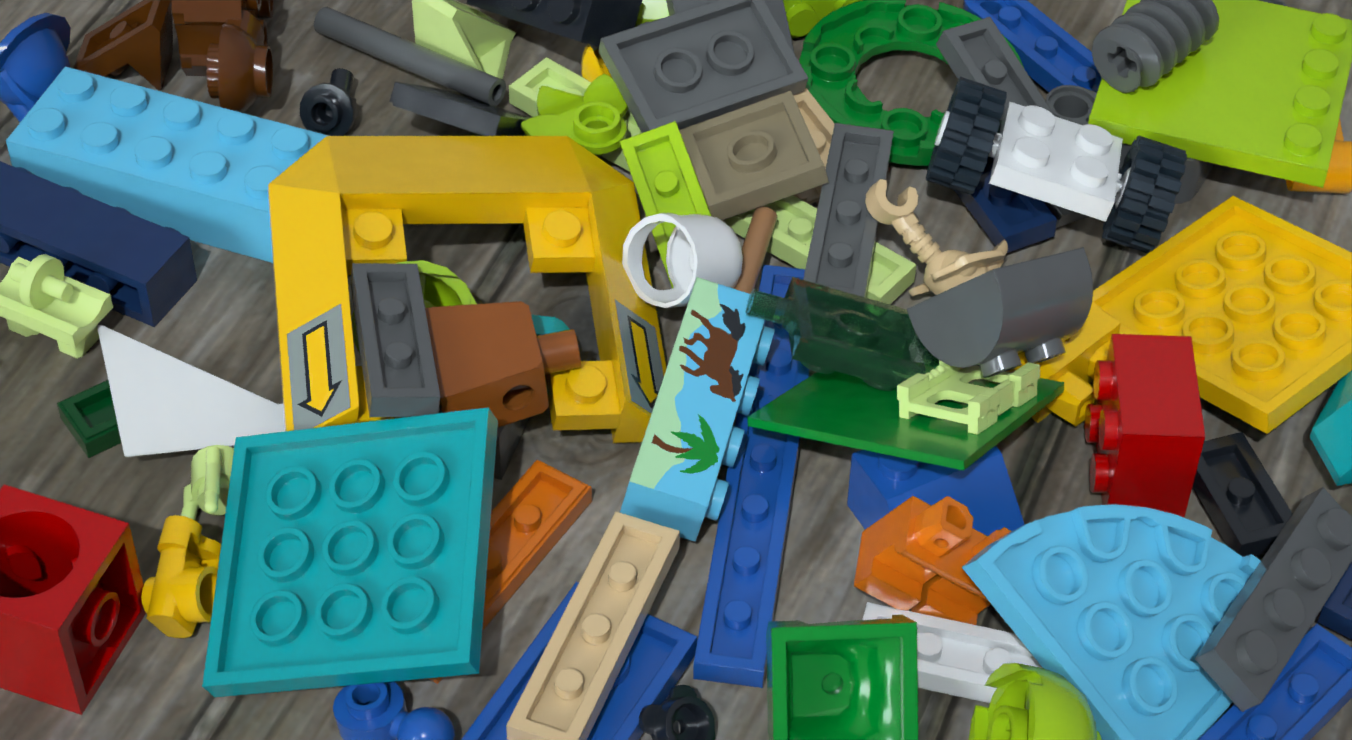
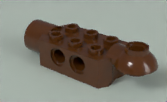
(228, 46)

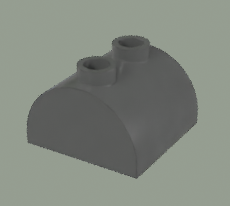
(1008, 313)

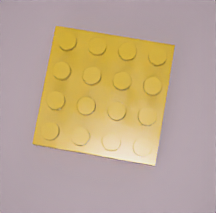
(1257, 300)

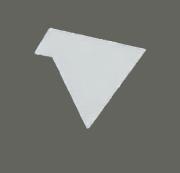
(175, 406)

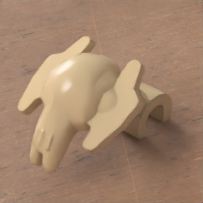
(943, 268)

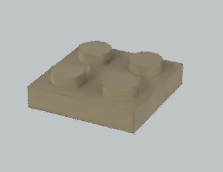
(754, 156)

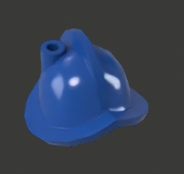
(32, 60)

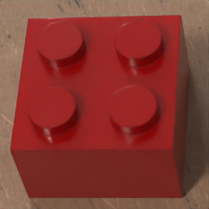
(1146, 423)

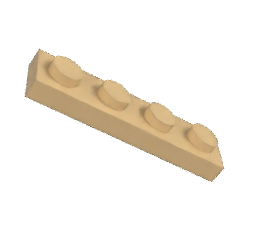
(595, 632)

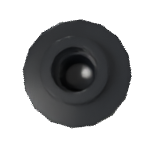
(328, 106)

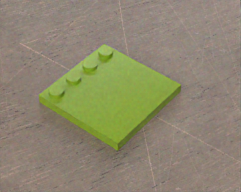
(1250, 96)

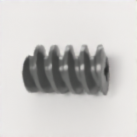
(1152, 40)

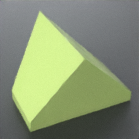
(462, 34)

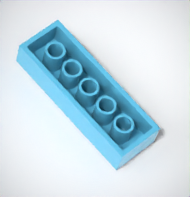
(161, 157)

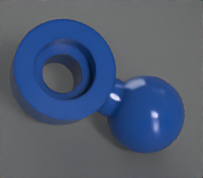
(381, 713)

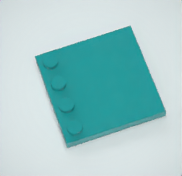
(354, 555)

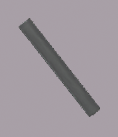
(410, 56)

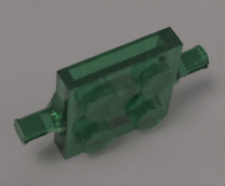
(845, 333)

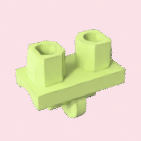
(44, 301)

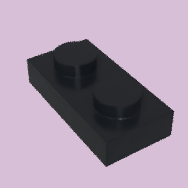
(1240, 495)

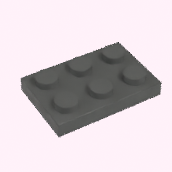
(702, 63)

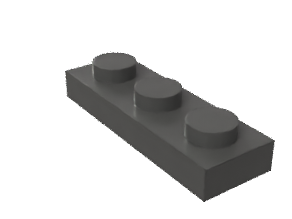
(394, 340)

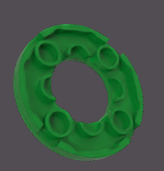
(853, 36)

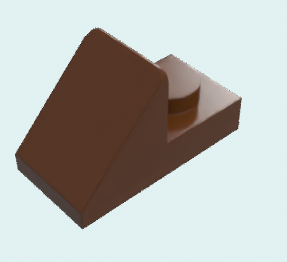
(133, 38)

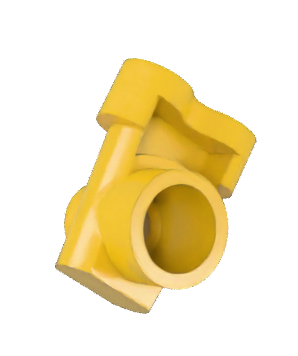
(184, 578)

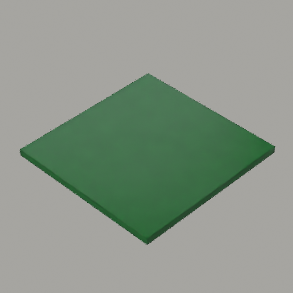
(858, 416)

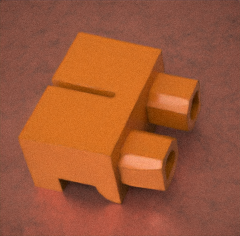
(918, 556)

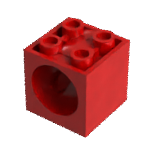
(64, 598)

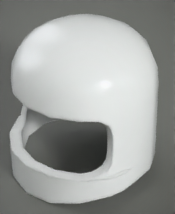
(697, 248)

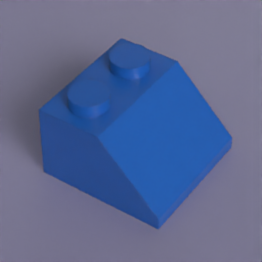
(885, 481)

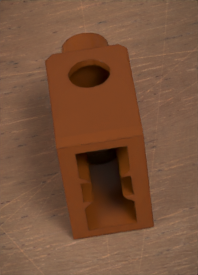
(495, 359)

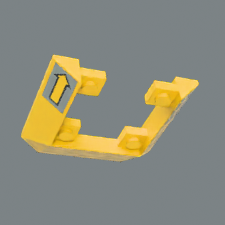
(350, 207)

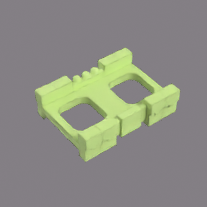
(948, 382)

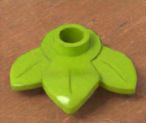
(589, 119)

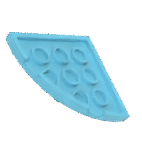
(1119, 611)

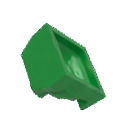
(842, 680)

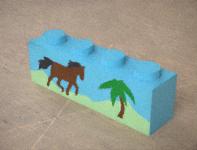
(696, 410)

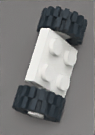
(1058, 163)

